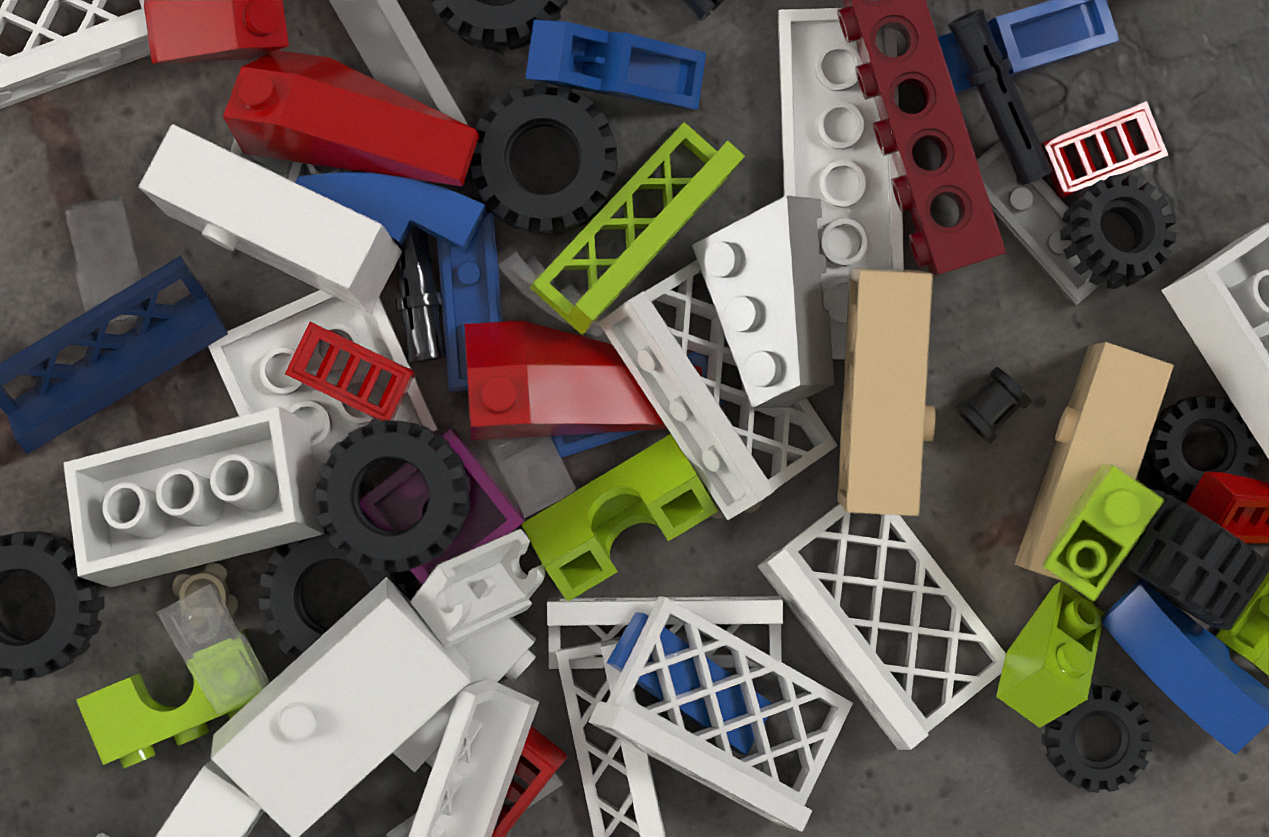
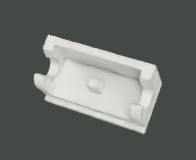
(478, 589)

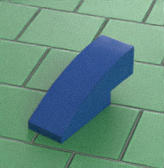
(1039, 37)
(615, 64)
(401, 204)
(1189, 666)

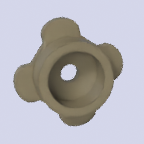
(213, 573)

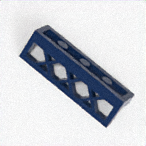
(112, 362)

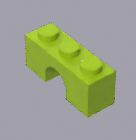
(578, 531)
(128, 720)

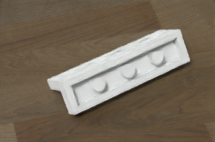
(620, 610)
(475, 762)
(637, 763)

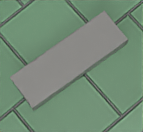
(1034, 220)

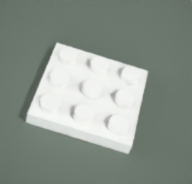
(259, 352)

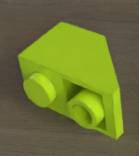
(1101, 530)
(1052, 657)

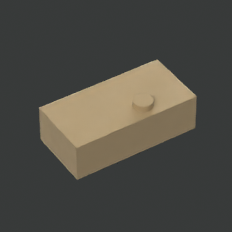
(885, 391)
(1103, 424)

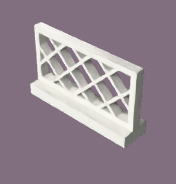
(68, 57)
(691, 403)
(855, 656)
(690, 752)

